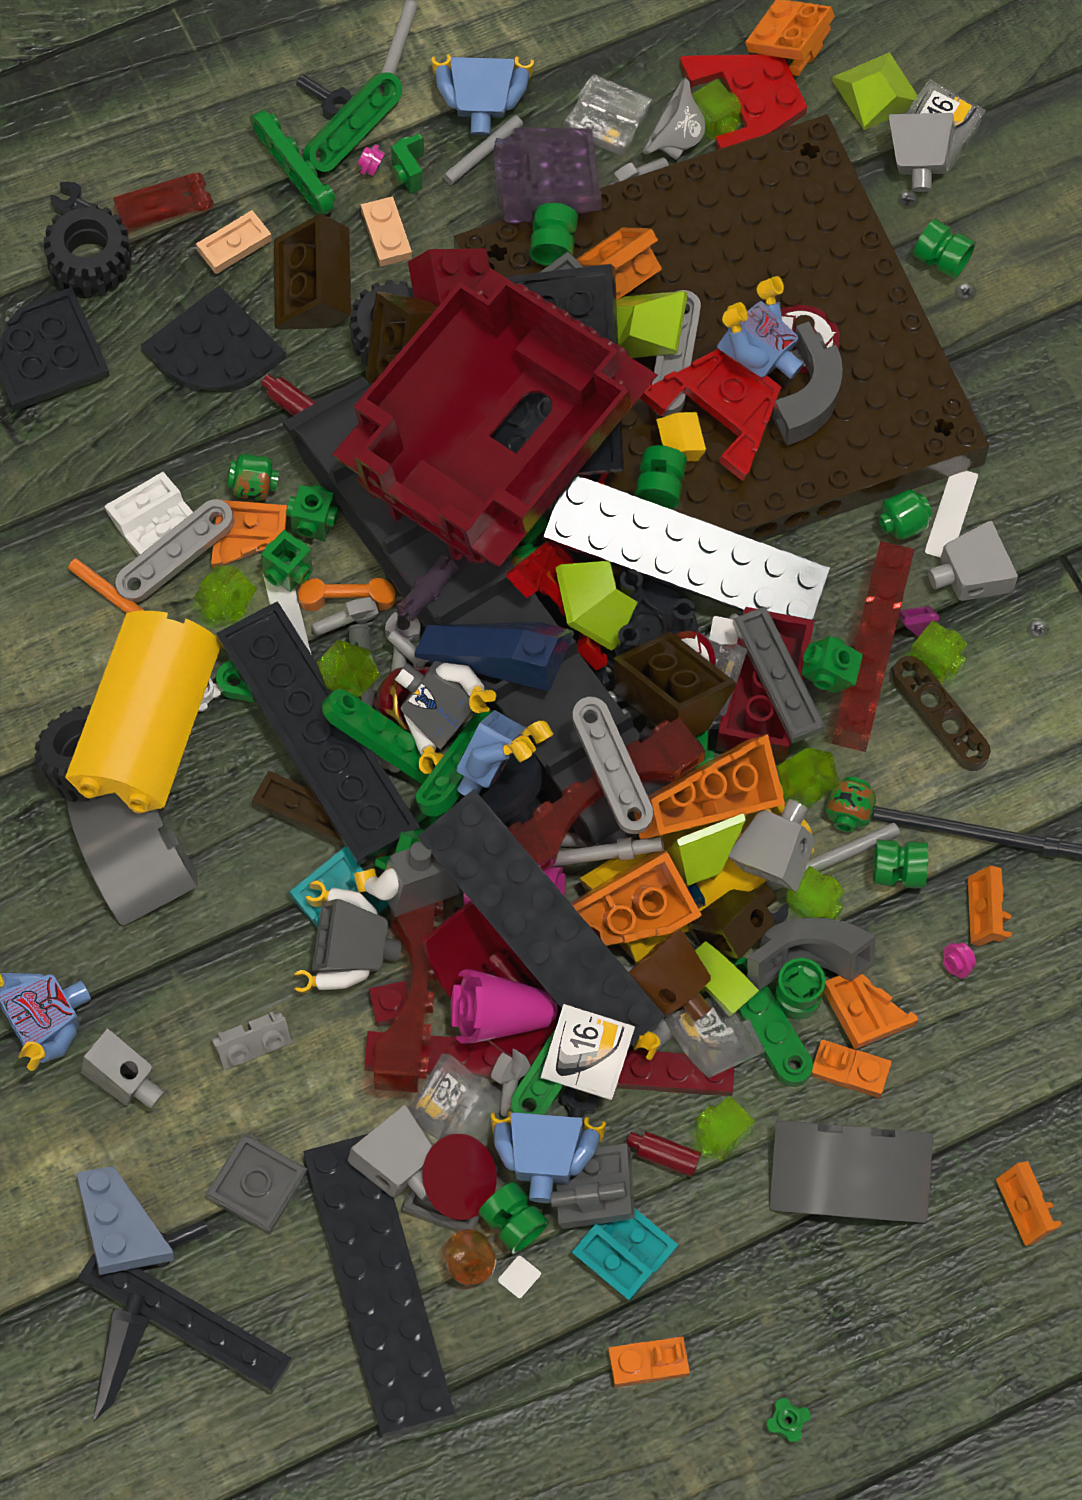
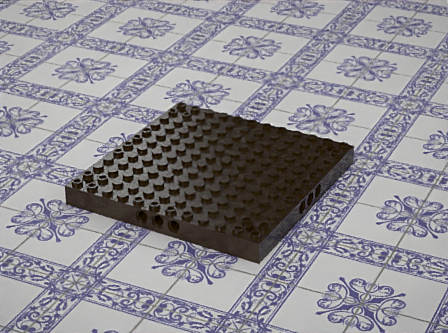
(800, 214)

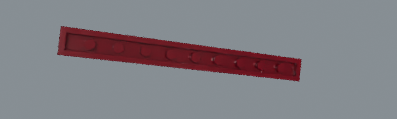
(663, 1073)

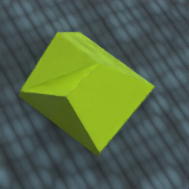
(875, 90)
(651, 323)
(593, 601)
(705, 851)

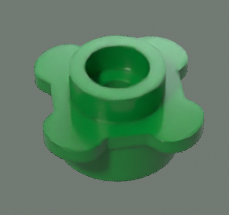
(780, 1427)

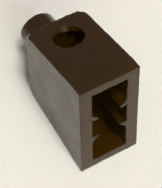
(735, 921)

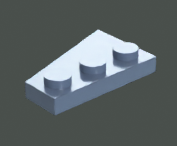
(118, 1224)

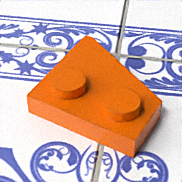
(253, 529)
(865, 1010)

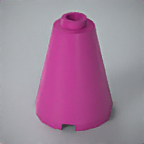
(497, 1007)

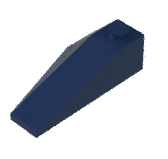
(507, 651)

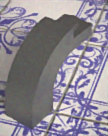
(811, 407)
(826, 941)

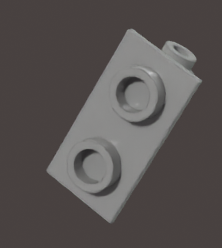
(266, 1035)

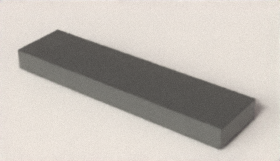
(778, 675)

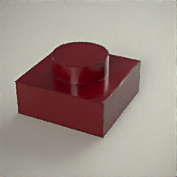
(388, 1002)

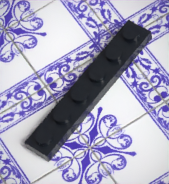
(193, 1324)

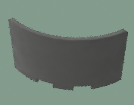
(131, 856)
(851, 1171)

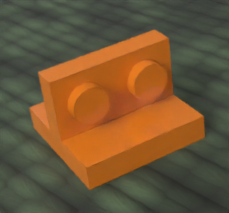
(629, 254)

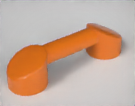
(314, 592)

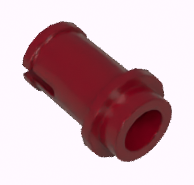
(501, 967)

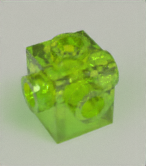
(224, 594)

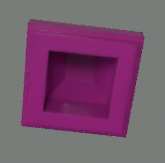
(918, 618)

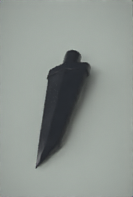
(123, 1340)

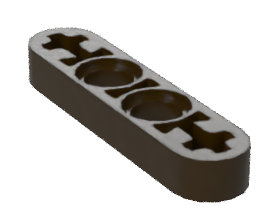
(937, 715)

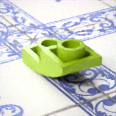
(727, 984)

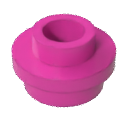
(370, 160)
(959, 959)

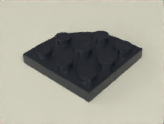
(214, 346)
(48, 350)

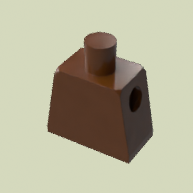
(674, 976)

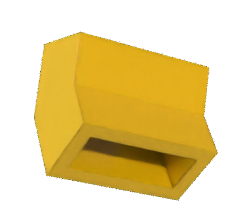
(683, 433)

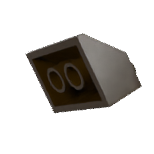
(312, 275)
(393, 325)
(672, 681)

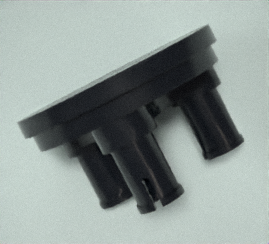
(655, 614)
(515, 791)

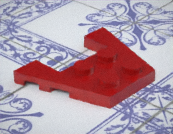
(761, 83)
(730, 395)
(539, 573)

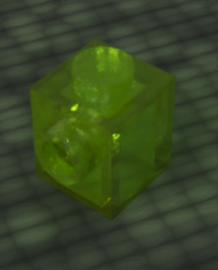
(718, 108)
(940, 651)
(348, 668)
(808, 775)
(817, 896)
(723, 1128)

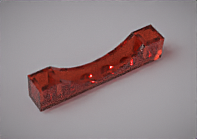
(875, 643)
(661, 757)
(399, 1048)

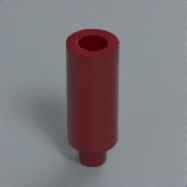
(286, 394)
(665, 1152)

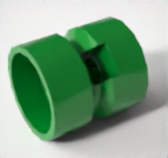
(552, 232)
(946, 250)
(661, 476)
(900, 863)
(800, 988)
(513, 1217)

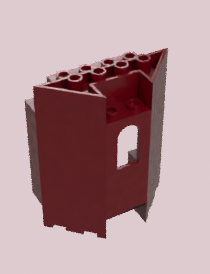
(434, 408)

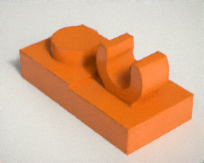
(985, 906)
(851, 1068)
(1026, 1203)
(648, 1362)

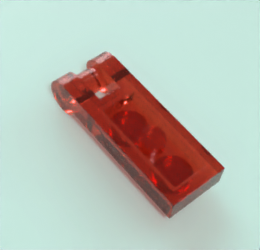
(163, 201)

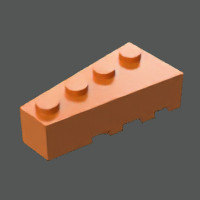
(723, 788)

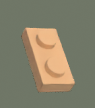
(386, 231)
(234, 242)

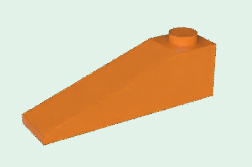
(639, 902)

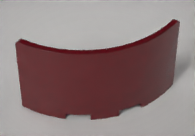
(466, 943)

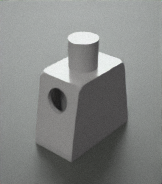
(922, 145)
(975, 565)
(776, 846)
(113, 1058)
(393, 1154)

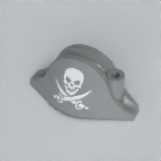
(679, 125)

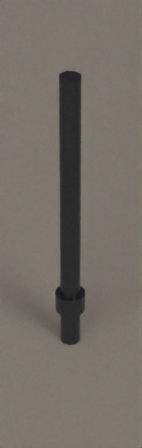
(1048, 845)

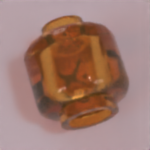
(469, 1257)

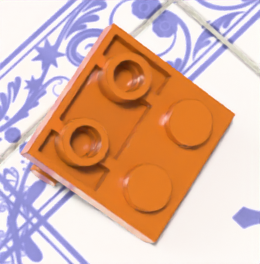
(792, 32)

